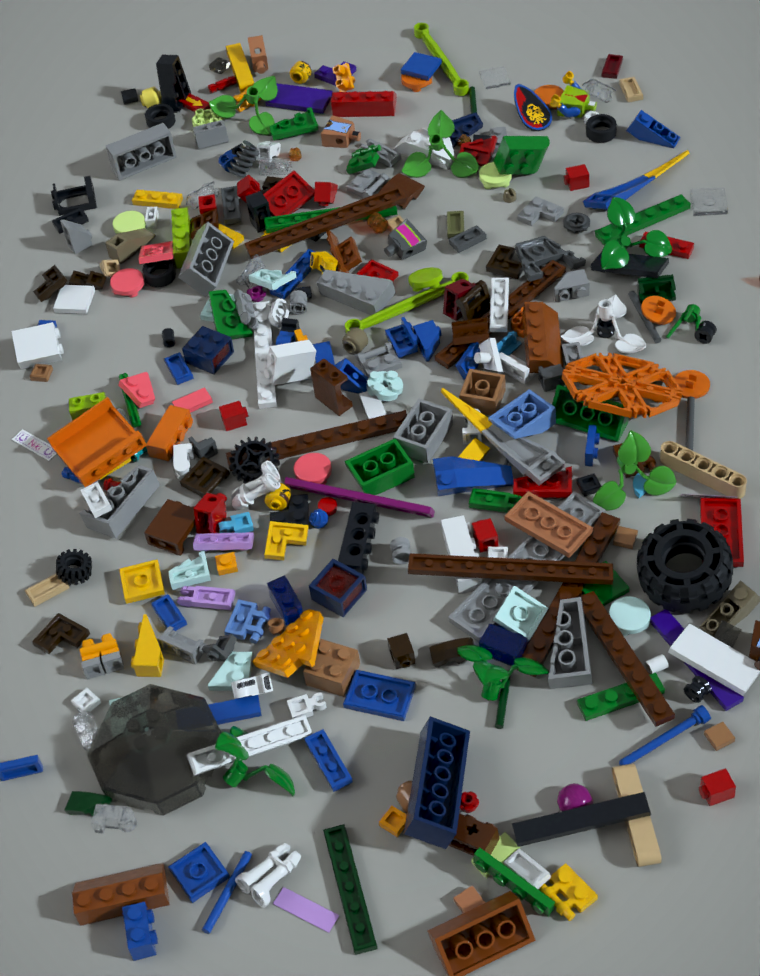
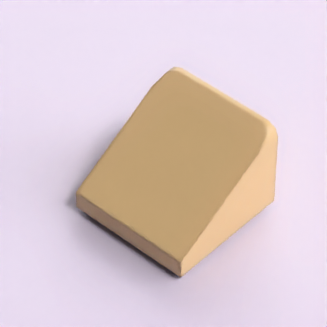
(109, 267)

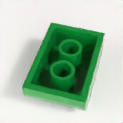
(521, 154)
(381, 468)

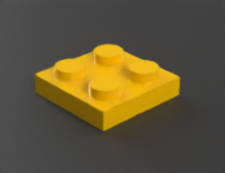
(142, 581)

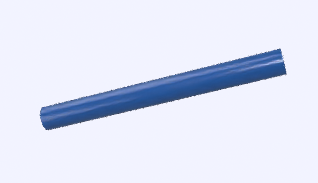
(225, 895)

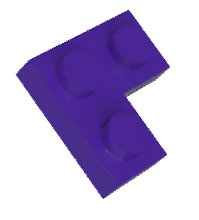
(326, 73)

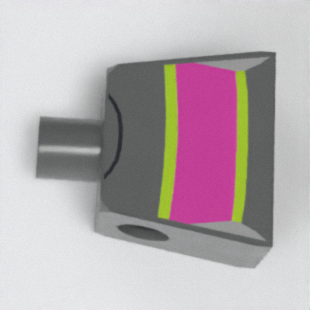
(405, 241)

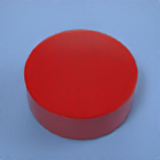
(328, 505)

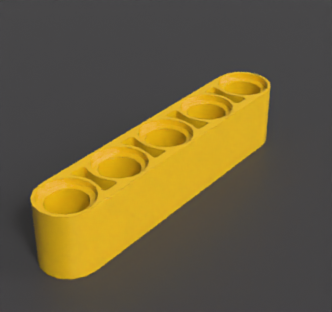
(239, 66)

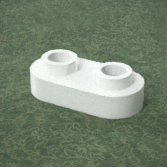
(279, 310)

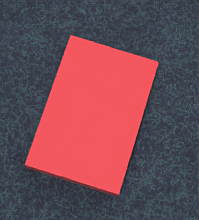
(156, 252)

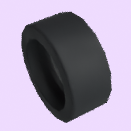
(160, 110)
(601, 136)
(162, 279)

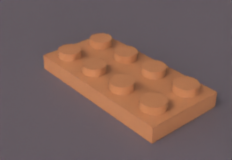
(548, 524)

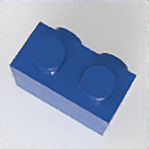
(139, 931)

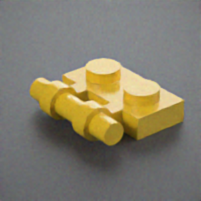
(572, 888)

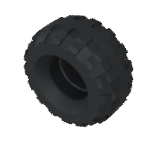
(689, 589)

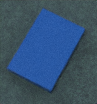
(379, 695)

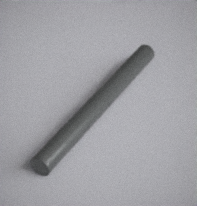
(649, 325)
(690, 422)

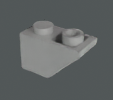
(572, 286)

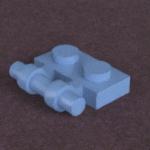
(241, 620)

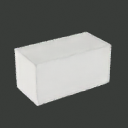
(151, 217)

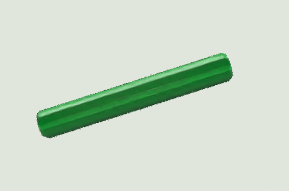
(131, 406)

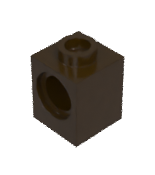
(401, 651)

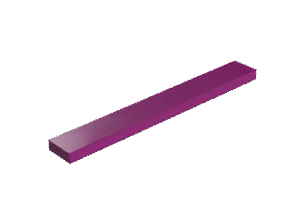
(359, 497)

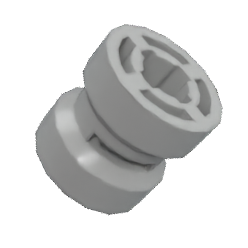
(298, 302)
(401, 550)

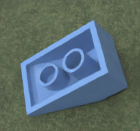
(525, 416)

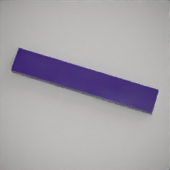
(670, 630)

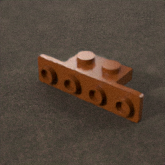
(345, 253)

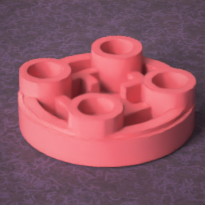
(127, 282)
(313, 468)

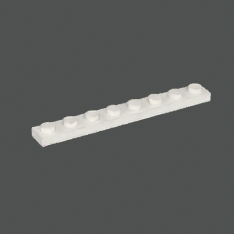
(263, 340)

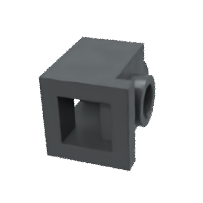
(550, 377)

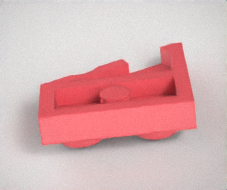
(138, 389)

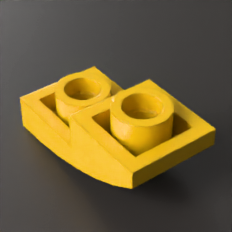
(475, 450)

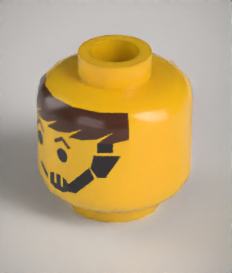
(300, 72)
(278, 499)

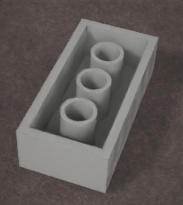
(141, 151)
(206, 259)

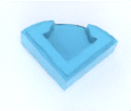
(638, 483)

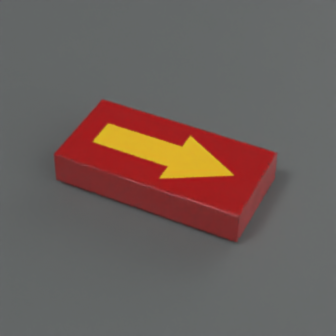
(193, 103)

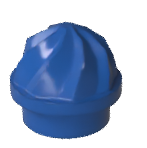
(318, 518)

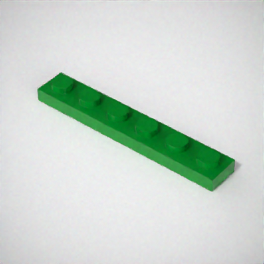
(645, 218)

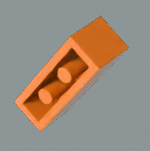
(169, 432)

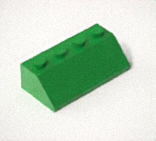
(576, 416)

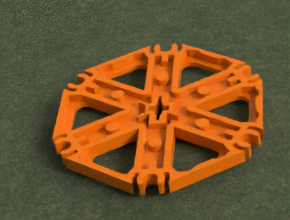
(628, 386)

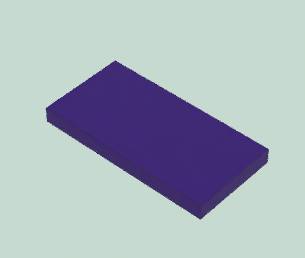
(300, 98)

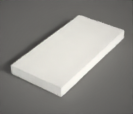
(715, 659)

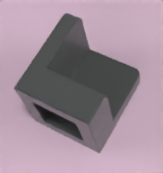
(205, 448)

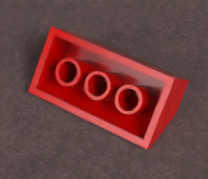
(363, 104)

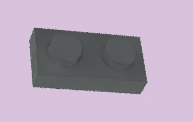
(467, 239)

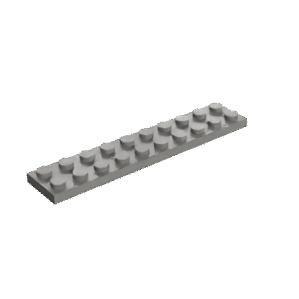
(484, 602)

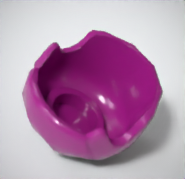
(573, 797)

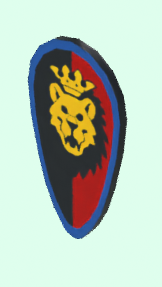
(531, 109)

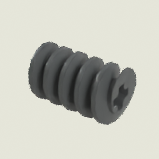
(244, 160)

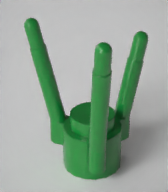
(690, 315)

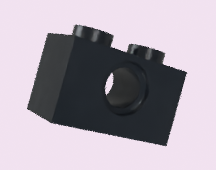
(258, 210)

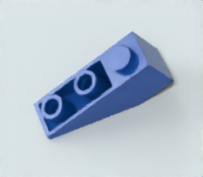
(650, 130)

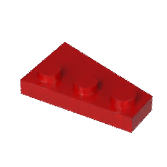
(555, 487)

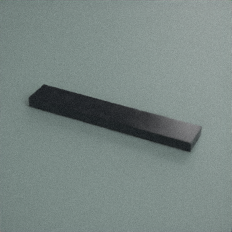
(581, 819)

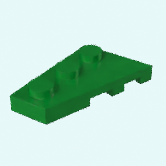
(298, 125)
(226, 315)

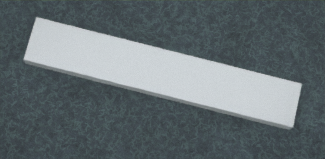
(254, 742)

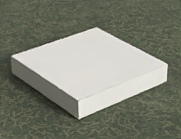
(74, 299)

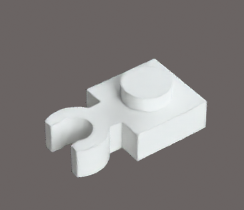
(303, 706)

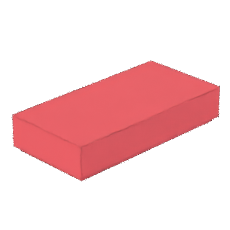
(194, 400)

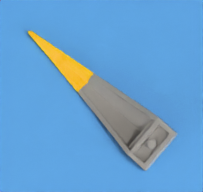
(524, 454)

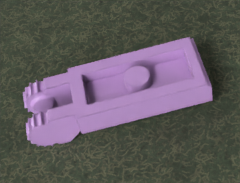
(207, 597)

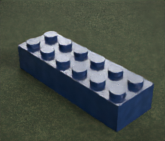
(437, 783)

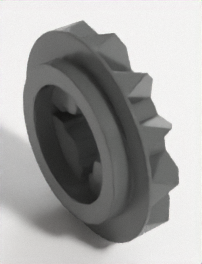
(571, 219)

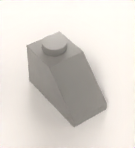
(76, 236)

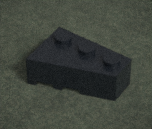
(172, 81)

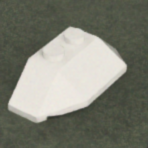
(419, 142)

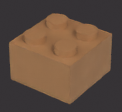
(483, 391)
(332, 668)

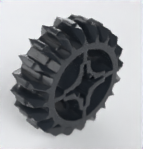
(267, 451)

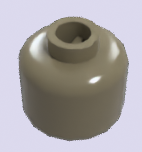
(355, 340)

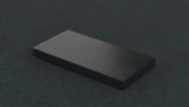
(637, 266)

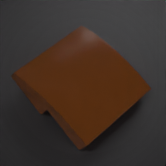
(409, 186)
(470, 331)

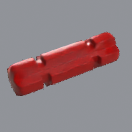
(222, 84)

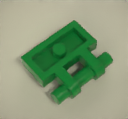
(363, 159)

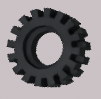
(73, 574)

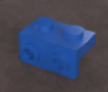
(402, 338)

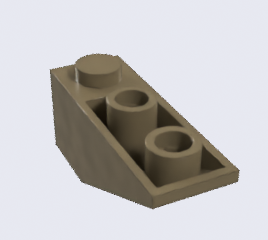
(127, 243)
(732, 609)

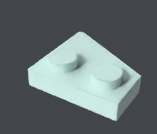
(271, 278)
(190, 572)
(235, 668)

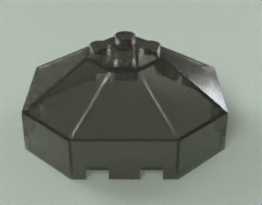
(153, 768)

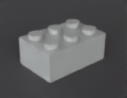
(424, 430)

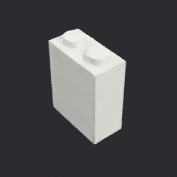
(37, 345)
(290, 362)

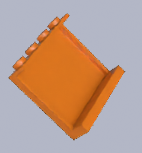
(96, 442)

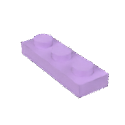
(223, 541)

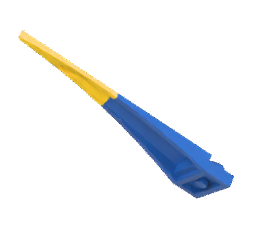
(603, 198)

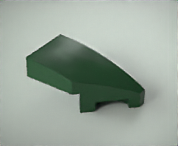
(85, 802)

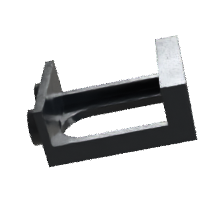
(59, 196)

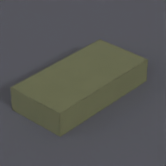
(455, 223)

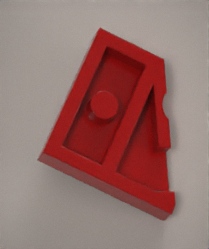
(480, 149)

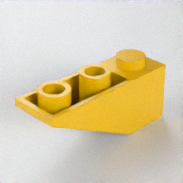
(148, 655)

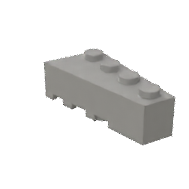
(356, 291)
(125, 502)
(570, 652)

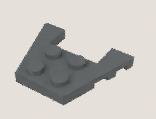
(542, 251)

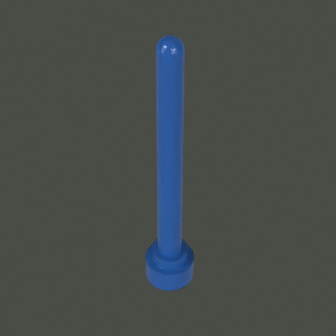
(699, 716)

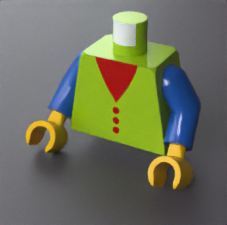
(573, 101)

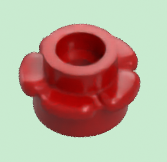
(471, 806)

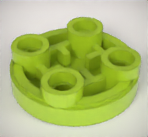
(425, 278)

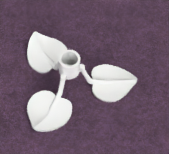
(607, 310)

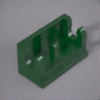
(661, 286)

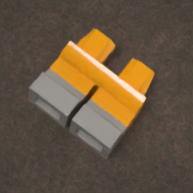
(100, 654)

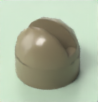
(506, 195)

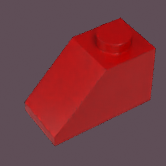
(325, 193)

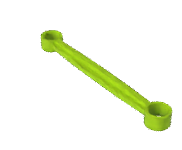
(460, 86)
(404, 305)

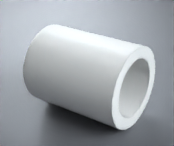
(656, 664)

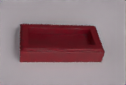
(612, 66)

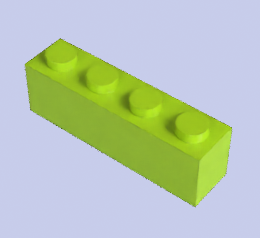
(181, 234)

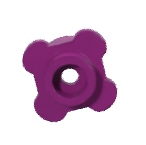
(256, 293)

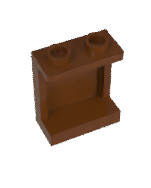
(327, 386)
(171, 527)

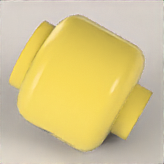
(150, 97)

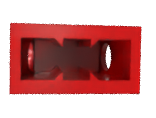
(210, 512)

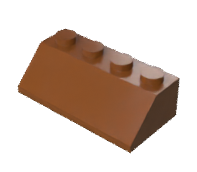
(541, 336)
(105, 896)
(481, 935)

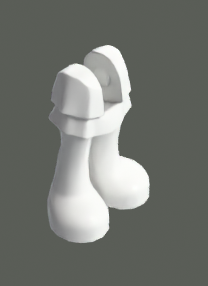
(266, 483)
(260, 891)

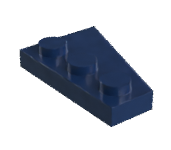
(465, 125)

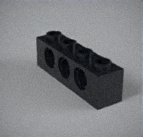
(358, 536)

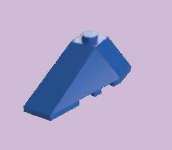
(462, 475)

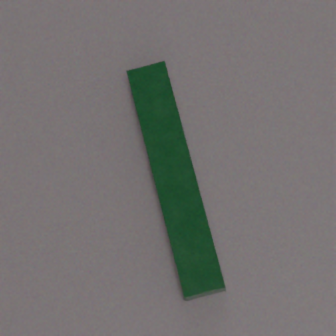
(350, 889)

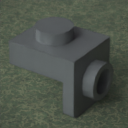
(221, 649)

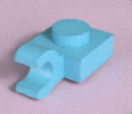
(239, 524)

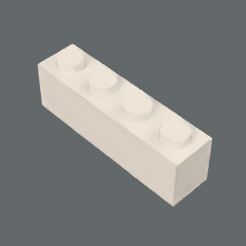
(459, 543)

